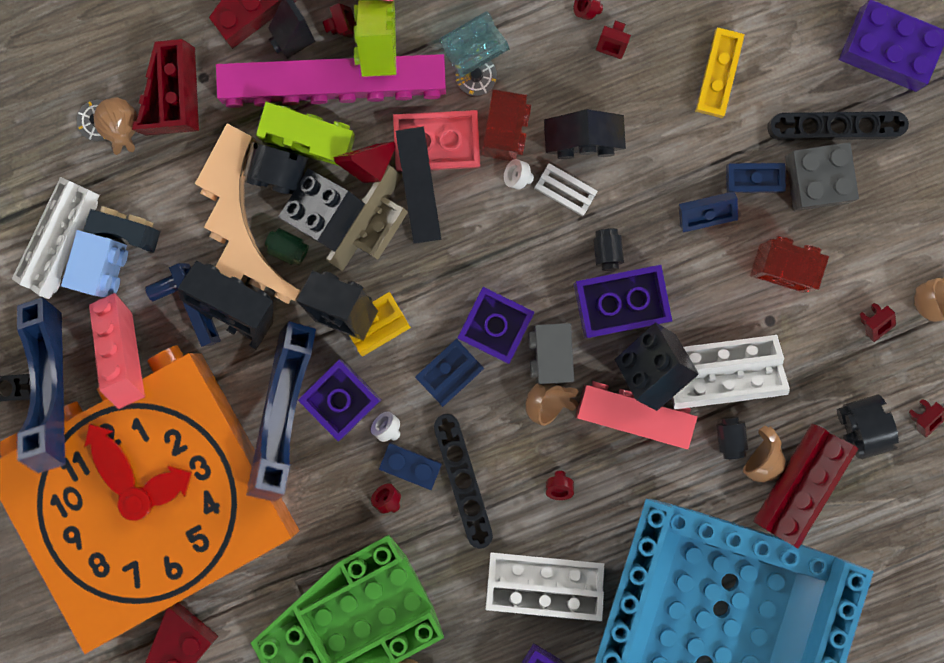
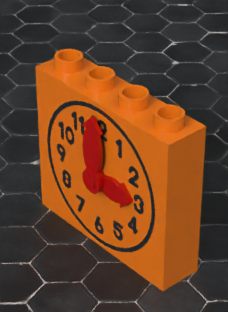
(143, 502)

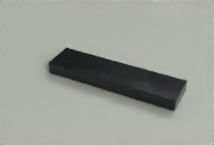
(418, 185)

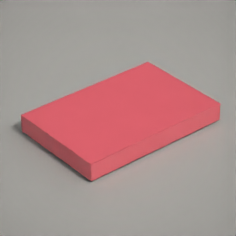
(450, 138)

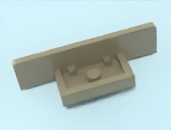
(374, 223)

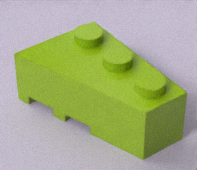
(375, 37)
(304, 134)

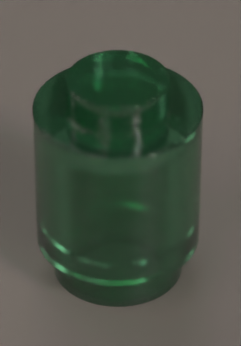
(286, 247)

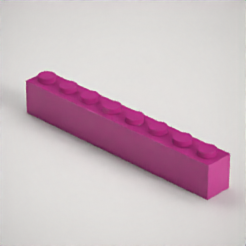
(326, 80)

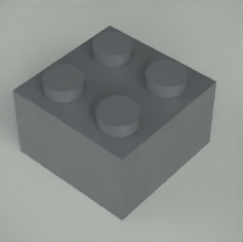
(822, 176)
(552, 353)

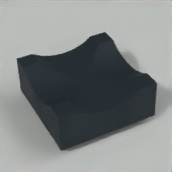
(112, 225)

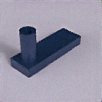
(203, 327)

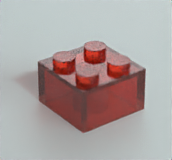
(504, 125)
(790, 265)

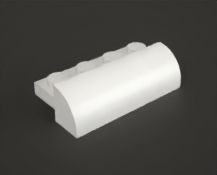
(54, 237)
(734, 372)
(545, 587)

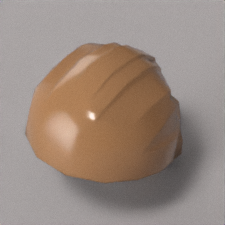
(114, 122)
(930, 299)
(547, 401)
(768, 459)

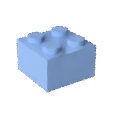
(94, 265)

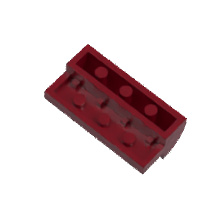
(805, 485)

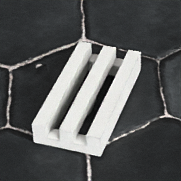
(573, 181)

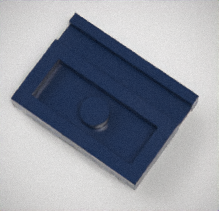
(449, 372)

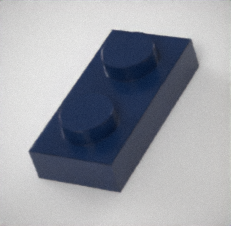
(756, 177)
(708, 211)
(410, 466)

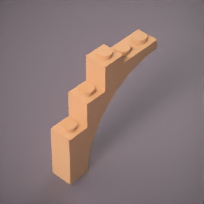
(224, 179)

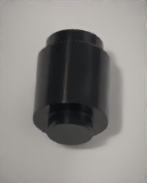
(608, 249)
(732, 438)

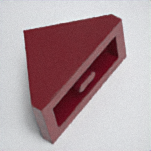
(367, 163)

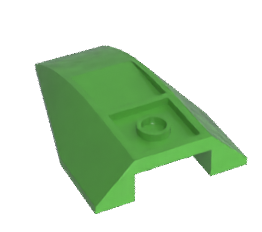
(356, 613)

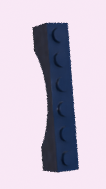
(43, 433)
(272, 449)

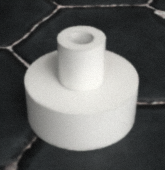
(518, 174)
(386, 427)

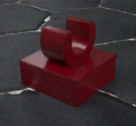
(341, 21)
(613, 40)
(880, 323)
(930, 419)

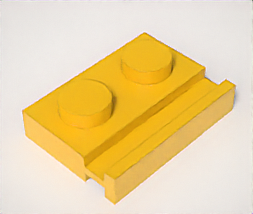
(386, 325)

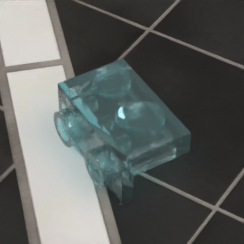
(473, 44)

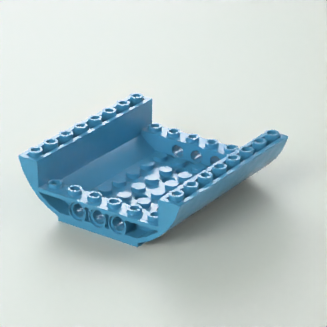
(781, 609)

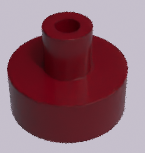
(587, 8)
(560, 486)
(386, 499)

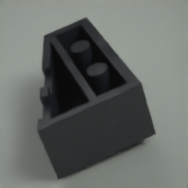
(228, 301)

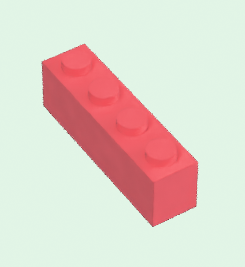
(116, 351)
(628, 415)

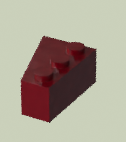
(242, 18)
(170, 91)
(180, 638)

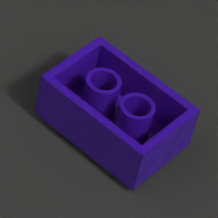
(893, 45)
(622, 301)

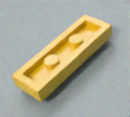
(720, 72)

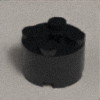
(274, 167)
(869, 426)

